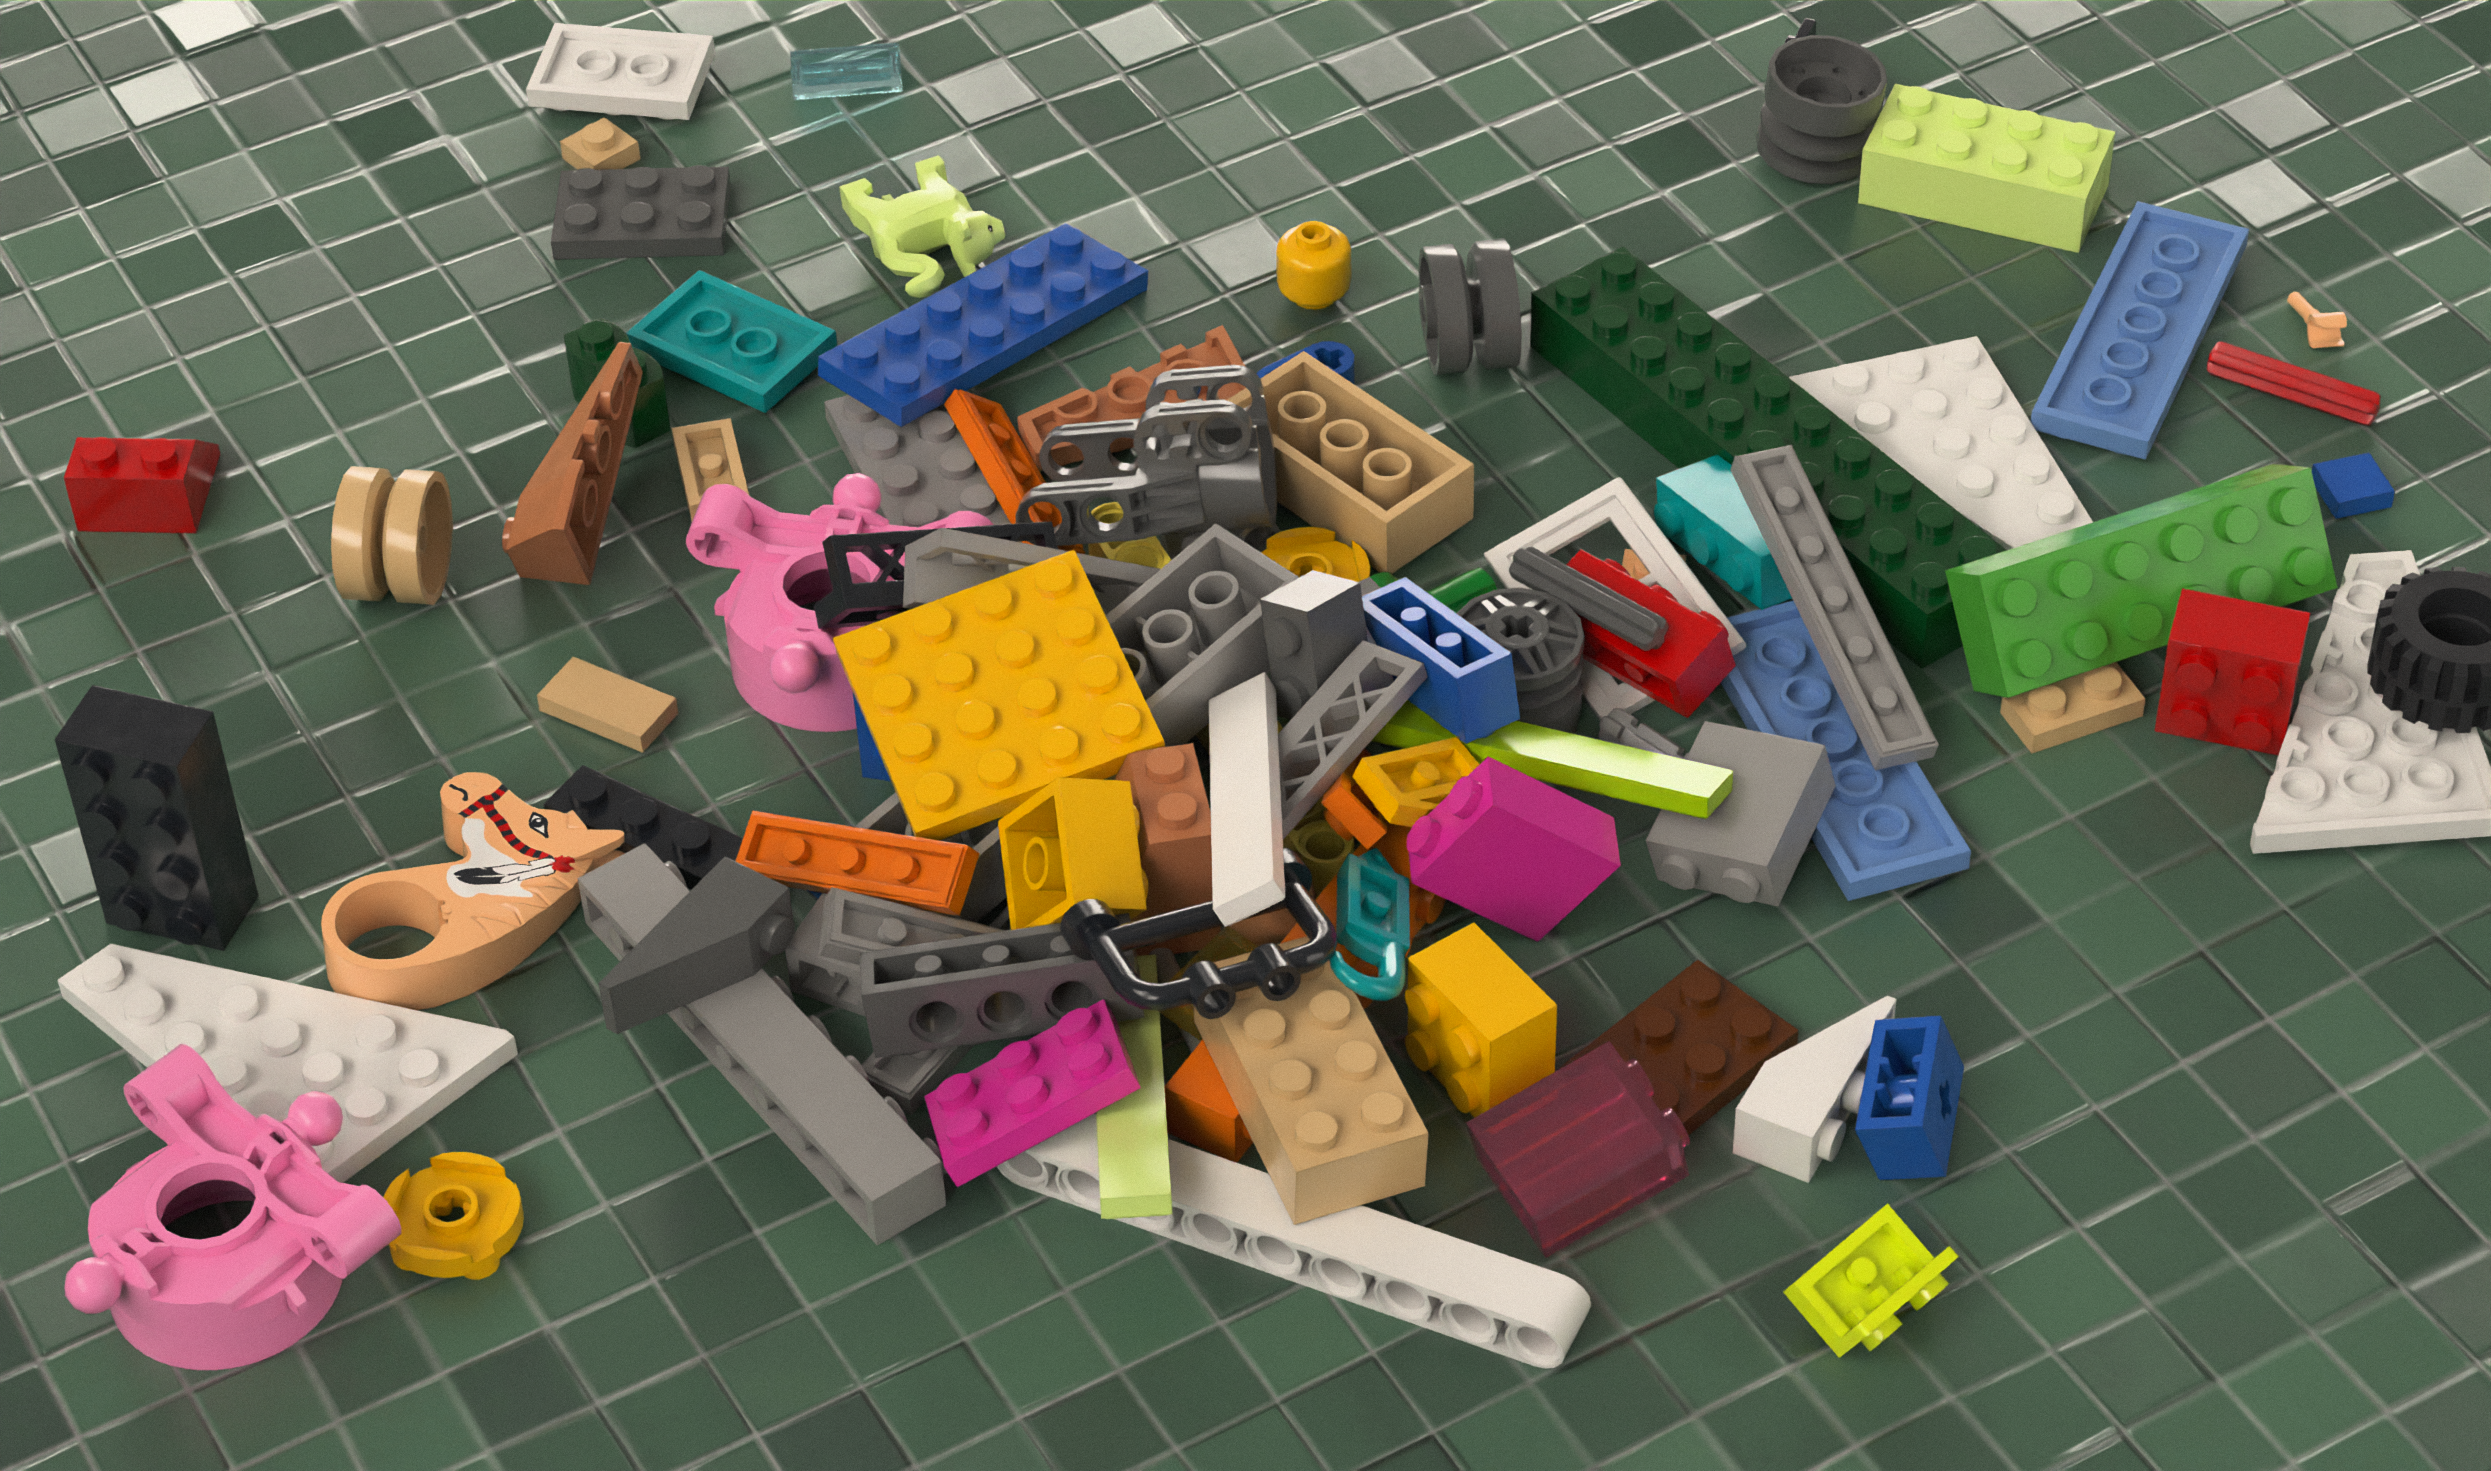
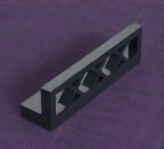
(873, 601)

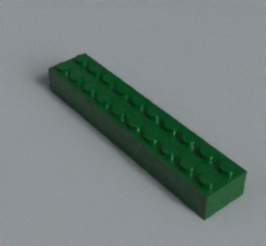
(1707, 394)

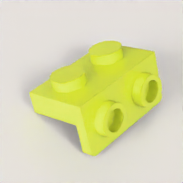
(1866, 1280)

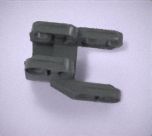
(1193, 466)

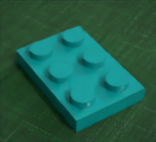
(732, 340)

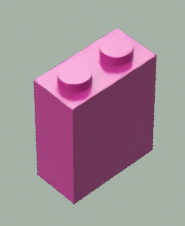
(1512, 849)

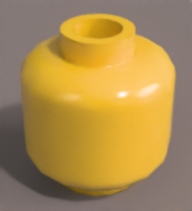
(1313, 265)

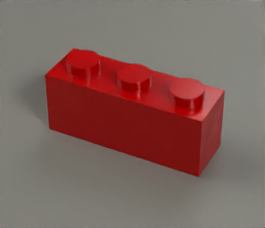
(1687, 663)

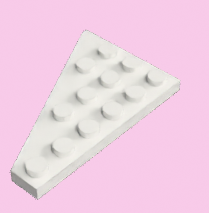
(1958, 433)
(2355, 766)
(287, 1039)

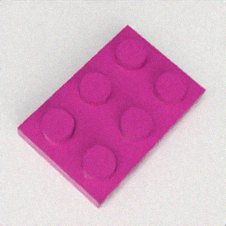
(1030, 1092)

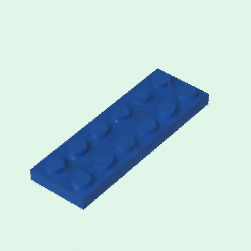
(982, 324)

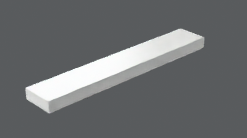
(1245, 801)

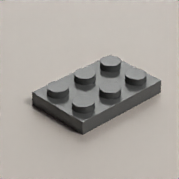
(641, 212)

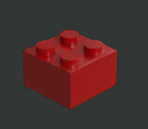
(2231, 671)

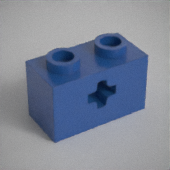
(1910, 1098)

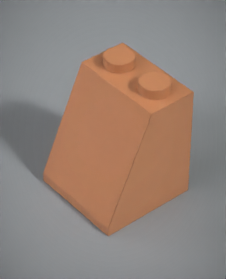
(1172, 835)

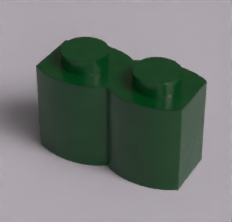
(588, 351)

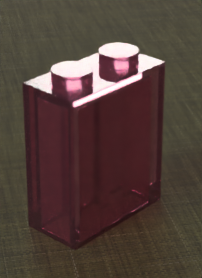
(1580, 1147)

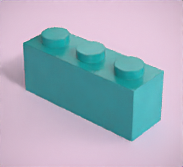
(1712, 522)

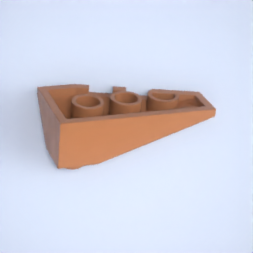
(571, 491)

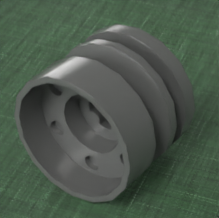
(1820, 108)
(1545, 651)

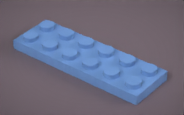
(2139, 330)
(1878, 824)

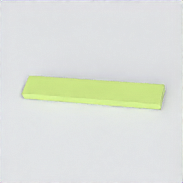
(1134, 1129)

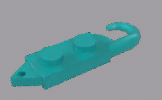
(1372, 924)

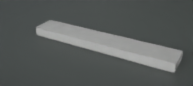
(1834, 608)

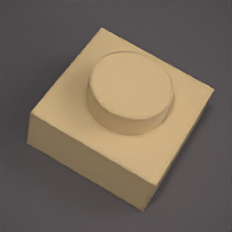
(600, 147)

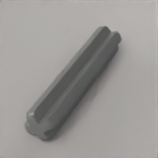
(1589, 598)

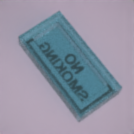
(846, 71)

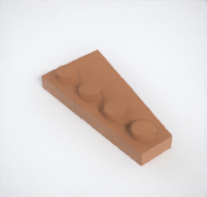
(1124, 397)

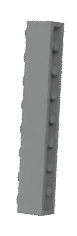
(782, 1064)

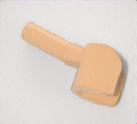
(2322, 328)

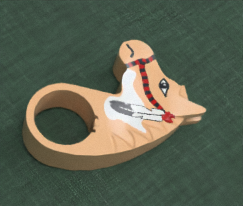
(481, 910)

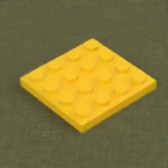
(996, 695)

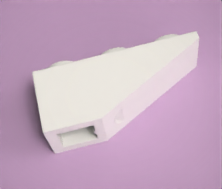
(1805, 1094)

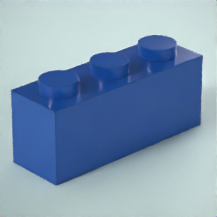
(1468, 673)

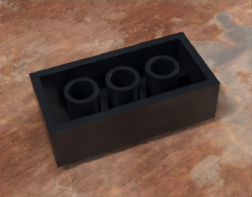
(157, 817)

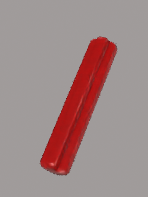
(2293, 383)

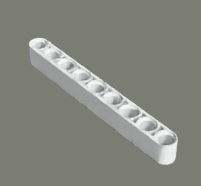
(1347, 1254)

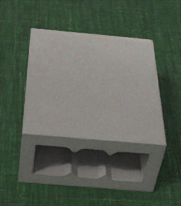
(1759, 828)

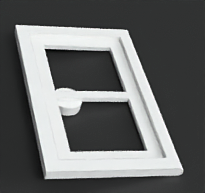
(1666, 568)

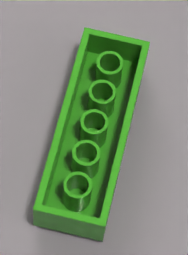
(2118, 581)

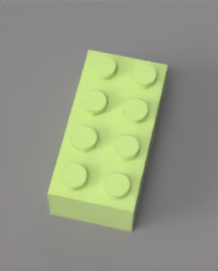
(1986, 167)

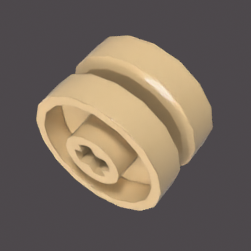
(392, 535)

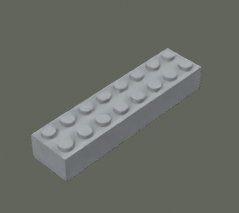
(1185, 640)

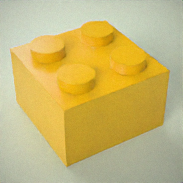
(1070, 847)
(1478, 1021)

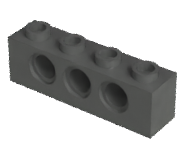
(980, 989)

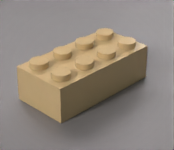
(1361, 465)
(1318, 1095)

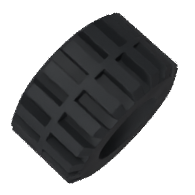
(2435, 649)

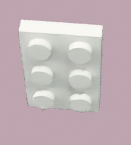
(621, 71)

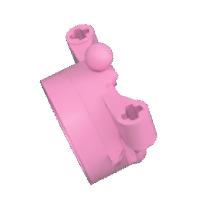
(775, 647)
(254, 1286)

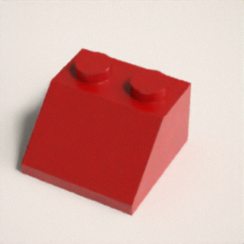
(140, 483)

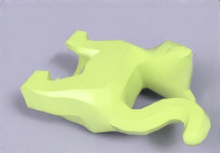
(921, 223)

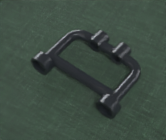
(1097, 935)

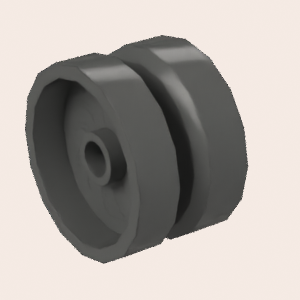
(1469, 306)

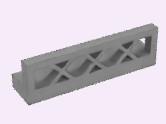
(959, 560)
(1340, 724)

